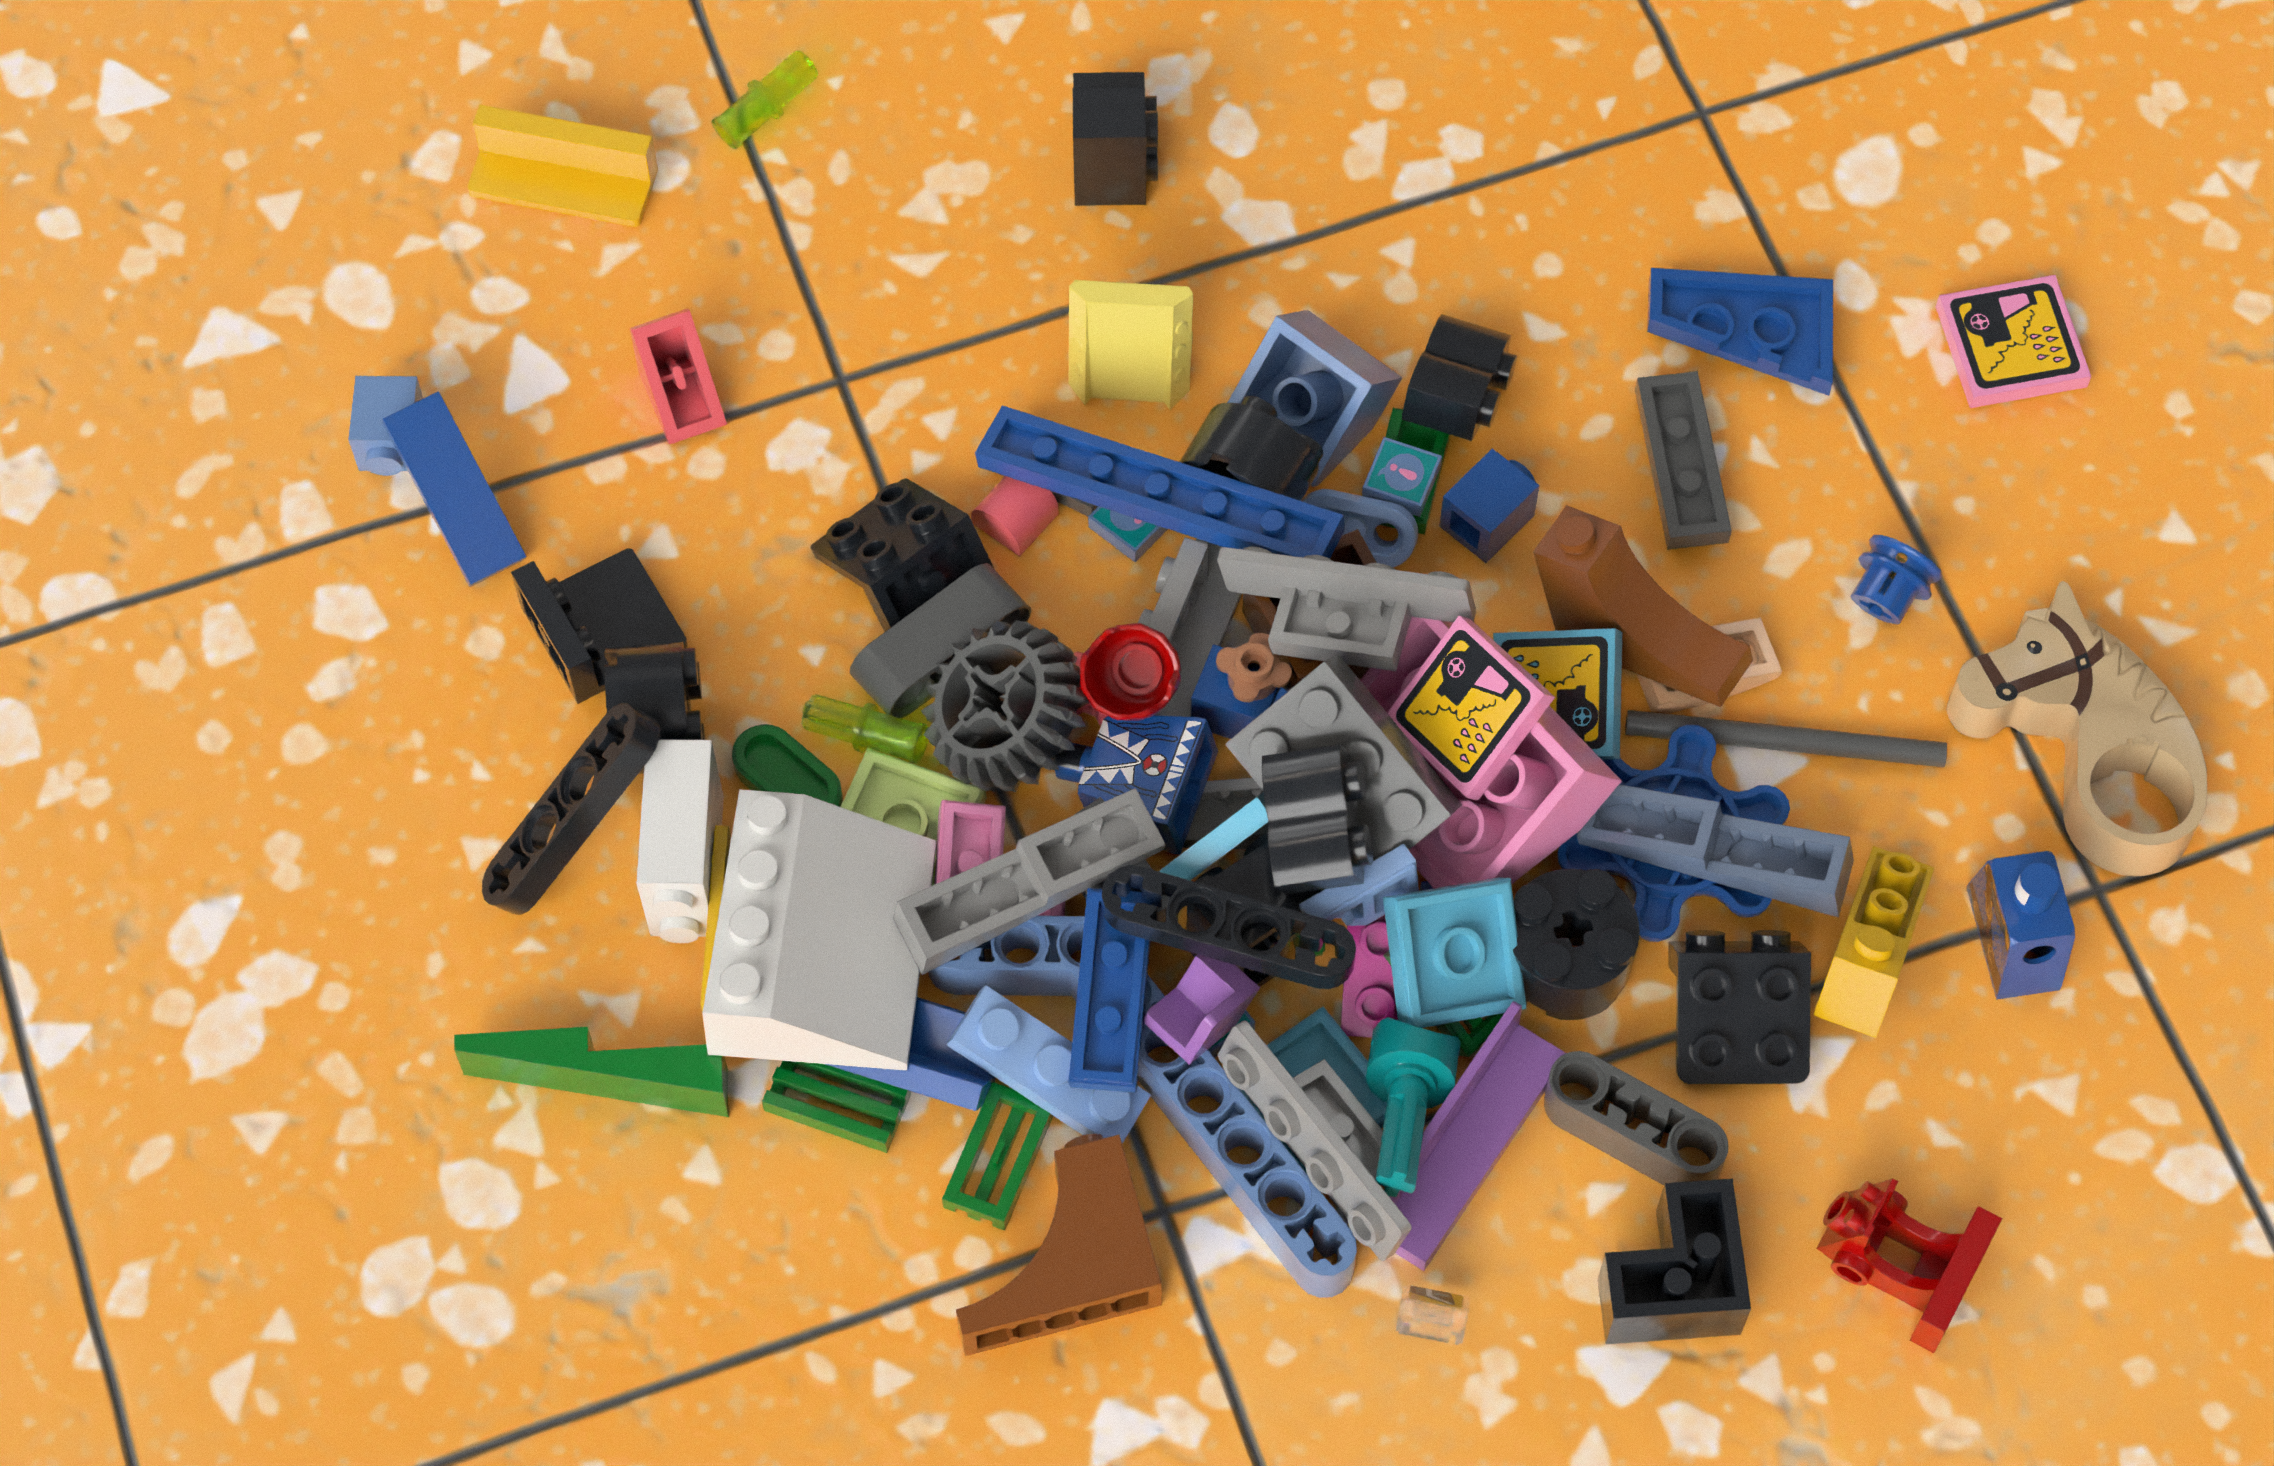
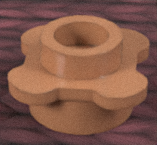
(1248, 684)

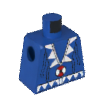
(1158, 756)

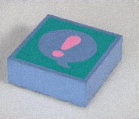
(1402, 475)
(1125, 533)

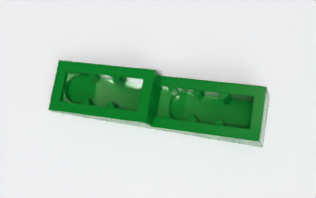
(568, 1062)

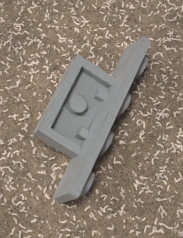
(1343, 605)
(1191, 613)
(1324, 1130)

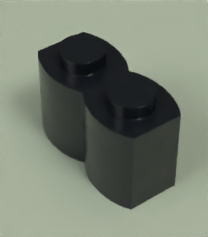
(1459, 378)
(1314, 819)

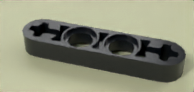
(614, 756)
(1232, 916)

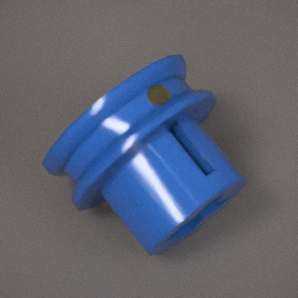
(1898, 570)

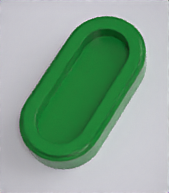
(776, 762)

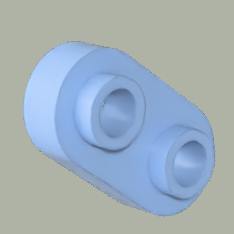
(1365, 515)

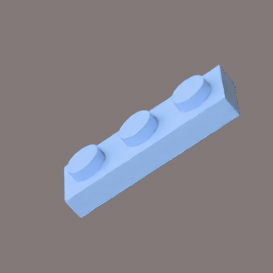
(1037, 1065)

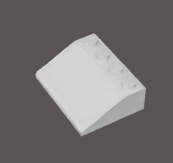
(810, 938)

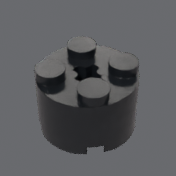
(1255, 448)
(660, 682)
(1578, 911)

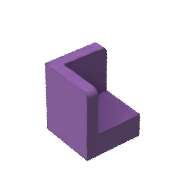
(1201, 1007)

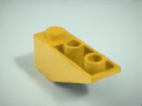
(1874, 941)

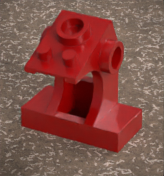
(1947, 1262)

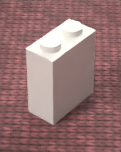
(677, 838)

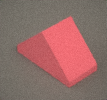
(677, 376)

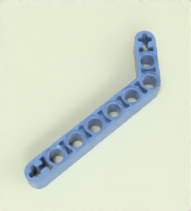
(1172, 1087)

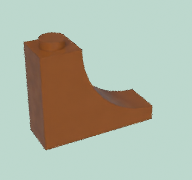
(1600, 584)
(1089, 1264)

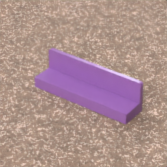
(1473, 1132)

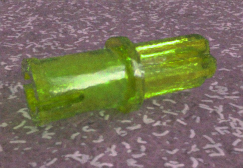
(765, 99)
(865, 727)

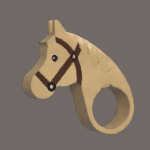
(2109, 712)

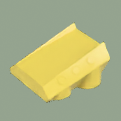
(1130, 341)

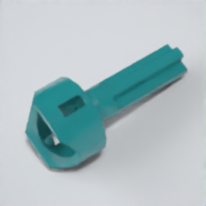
(1410, 1073)

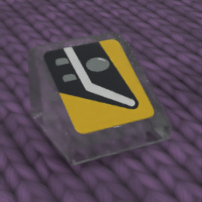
(1433, 1314)

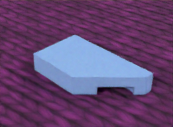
(1363, 903)

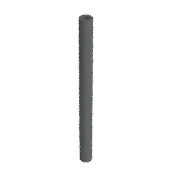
(1793, 738)

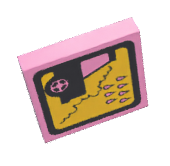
(2013, 341)
(1469, 707)

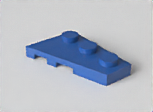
(1749, 319)

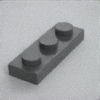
(1682, 460)

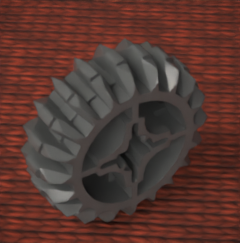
(1025, 723)

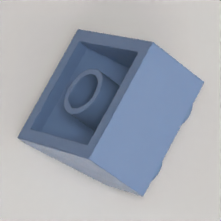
(1318, 384)

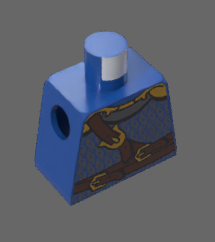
(2021, 909)

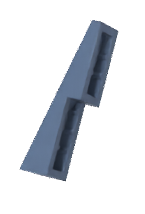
(1738, 852)

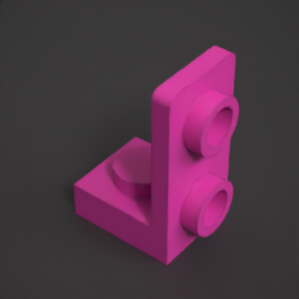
(1370, 988)

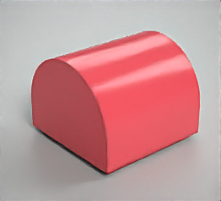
(1015, 513)

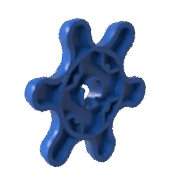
(1662, 890)

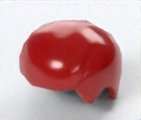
(1130, 672)

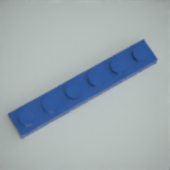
(1154, 488)

